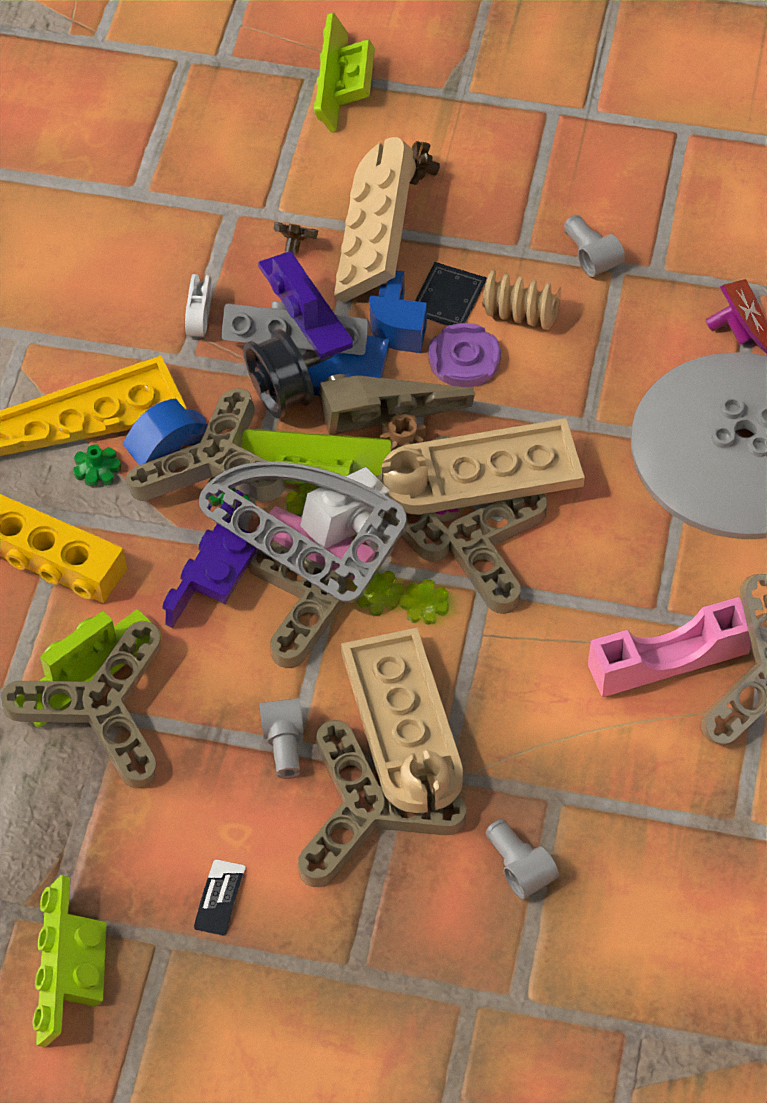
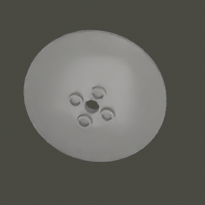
(690, 449)

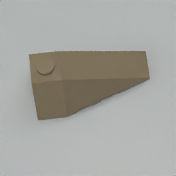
(368, 401)

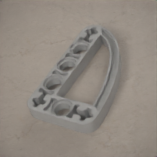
(302, 546)

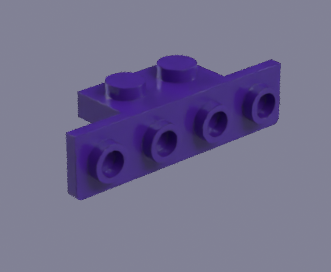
(306, 305)
(214, 571)

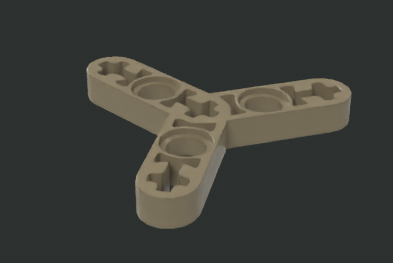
(205, 459)
(719, 709)
(104, 718)
(357, 819)

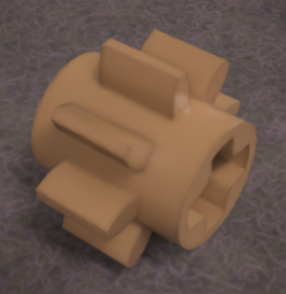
(403, 431)

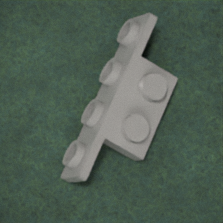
(257, 323)

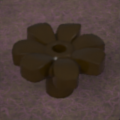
(423, 161)
(294, 235)

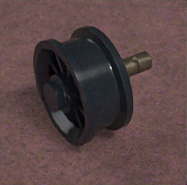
(280, 372)

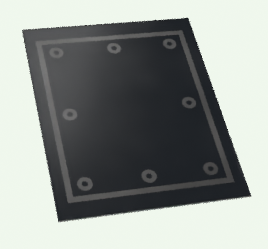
(450, 293)

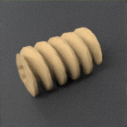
(520, 301)

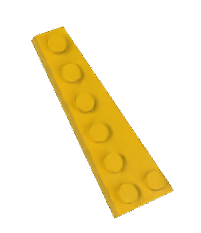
(88, 408)

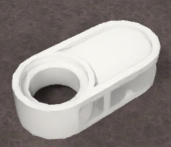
(198, 306)

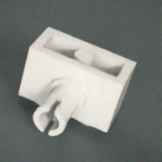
(334, 516)

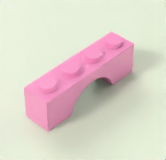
(629, 661)

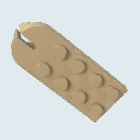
(375, 219)
(483, 467)
(404, 720)

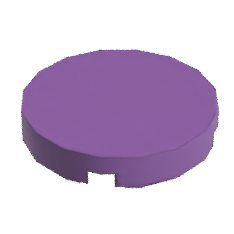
(464, 355)

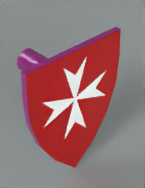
(742, 314)

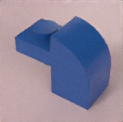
(398, 319)
(164, 431)

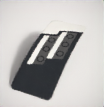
(219, 897)

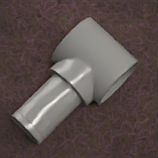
(594, 251)
(282, 727)
(525, 867)

